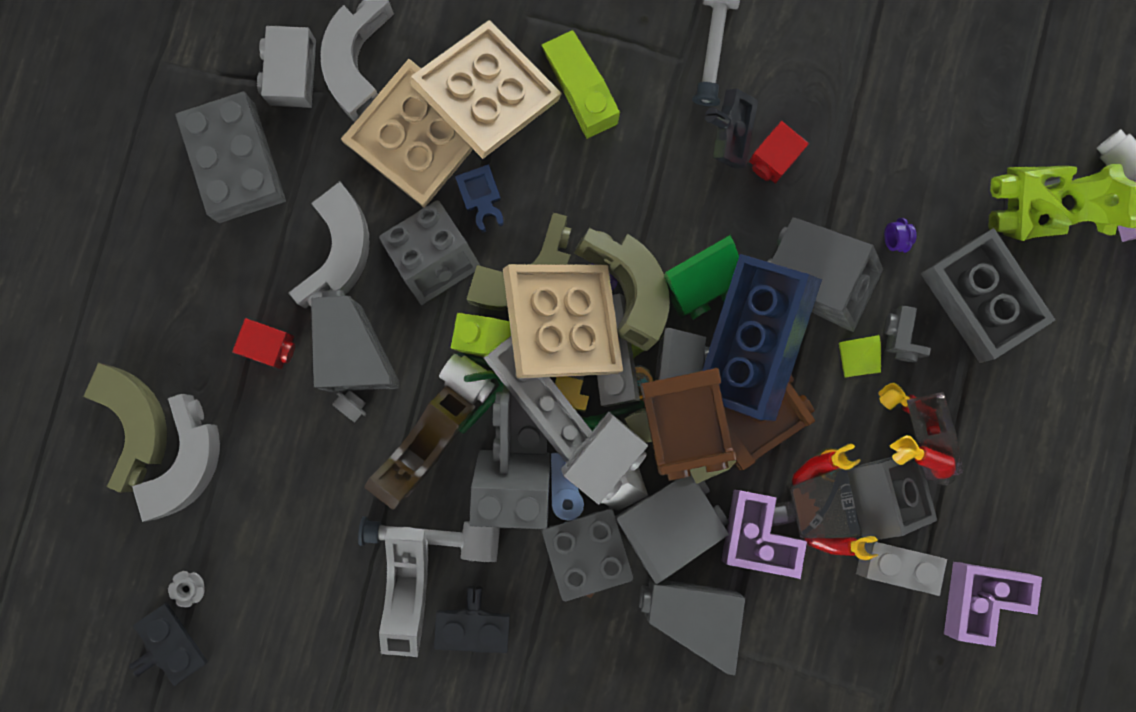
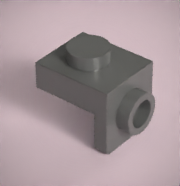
(899, 330)

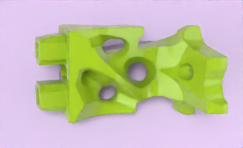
(1103, 198)

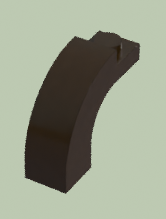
(421, 448)

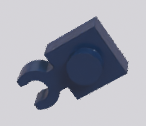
(480, 193)

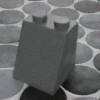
(843, 263)
(346, 347)
(511, 498)
(672, 526)
(698, 618)

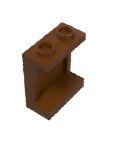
(688, 423)
(755, 437)

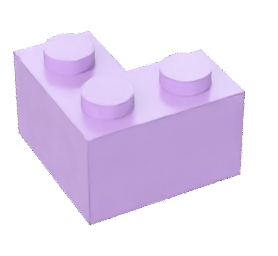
(752, 544)
(978, 596)

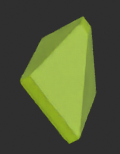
(861, 356)

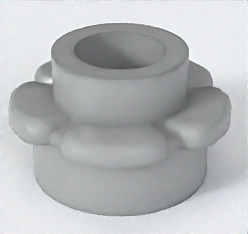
(350, 405)
(195, 585)

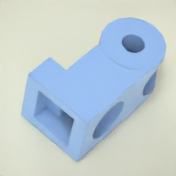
(566, 498)

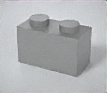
(287, 66)
(605, 459)
(903, 568)

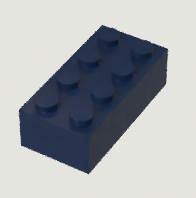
(760, 335)

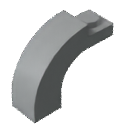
(341, 50)
(348, 248)
(191, 469)
(405, 591)

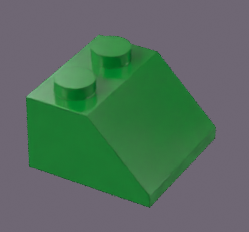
(702, 279)

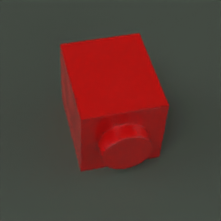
(777, 153)
(264, 344)

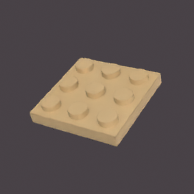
(485, 88)
(407, 139)
(562, 320)

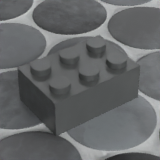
(230, 157)
(987, 296)

